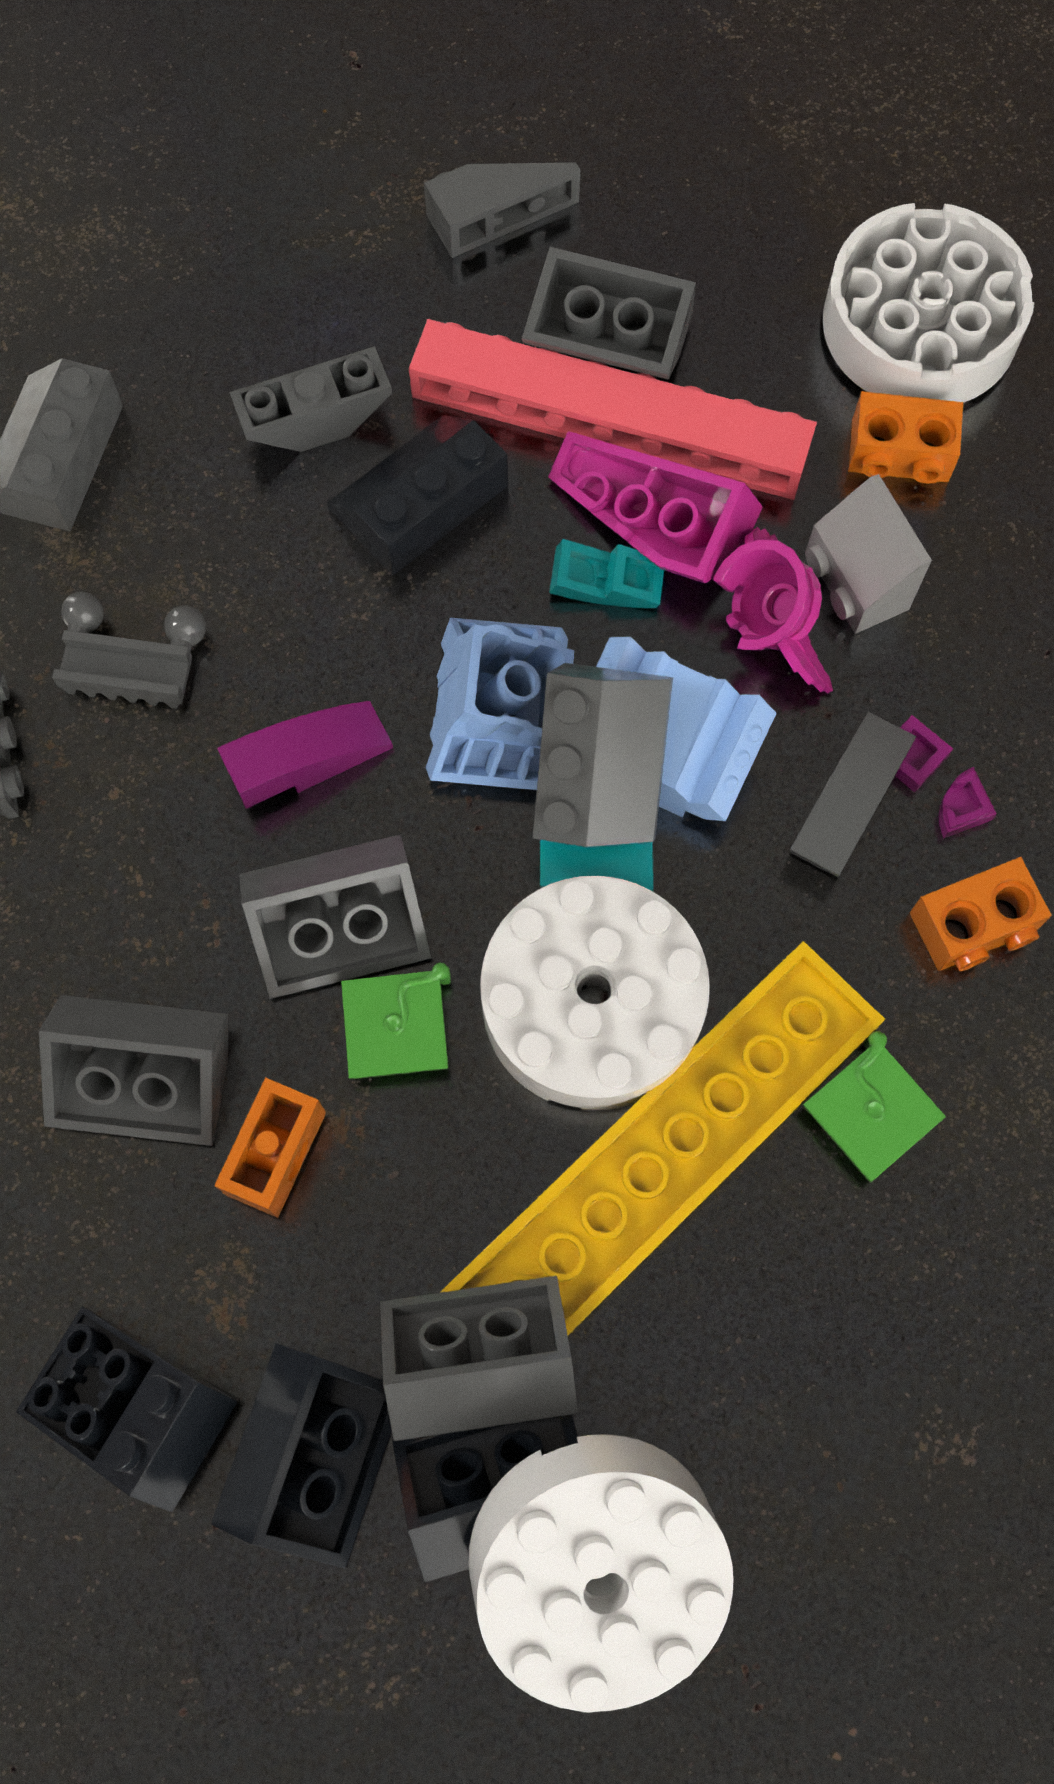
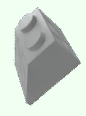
(868, 556)

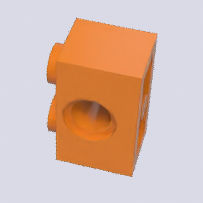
(271, 1147)

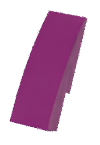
(303, 750)

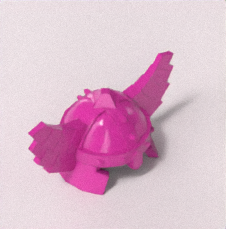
(774, 602)

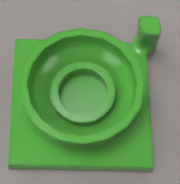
(395, 1023)
(874, 1109)

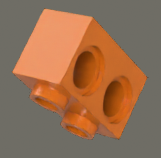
(905, 426)
(974, 905)

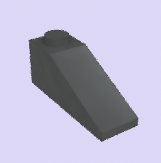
(496, 199)

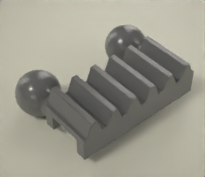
(126, 665)

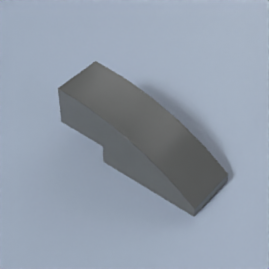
(852, 794)

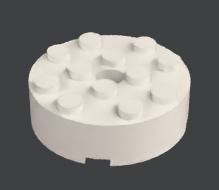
(927, 303)
(605, 937)
(599, 1574)

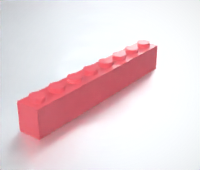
(622, 408)

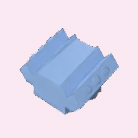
(493, 701)
(709, 732)

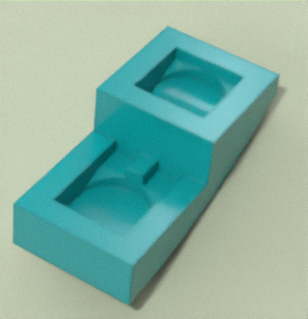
(604, 577)
(621, 861)

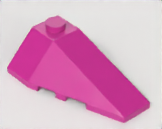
(662, 508)

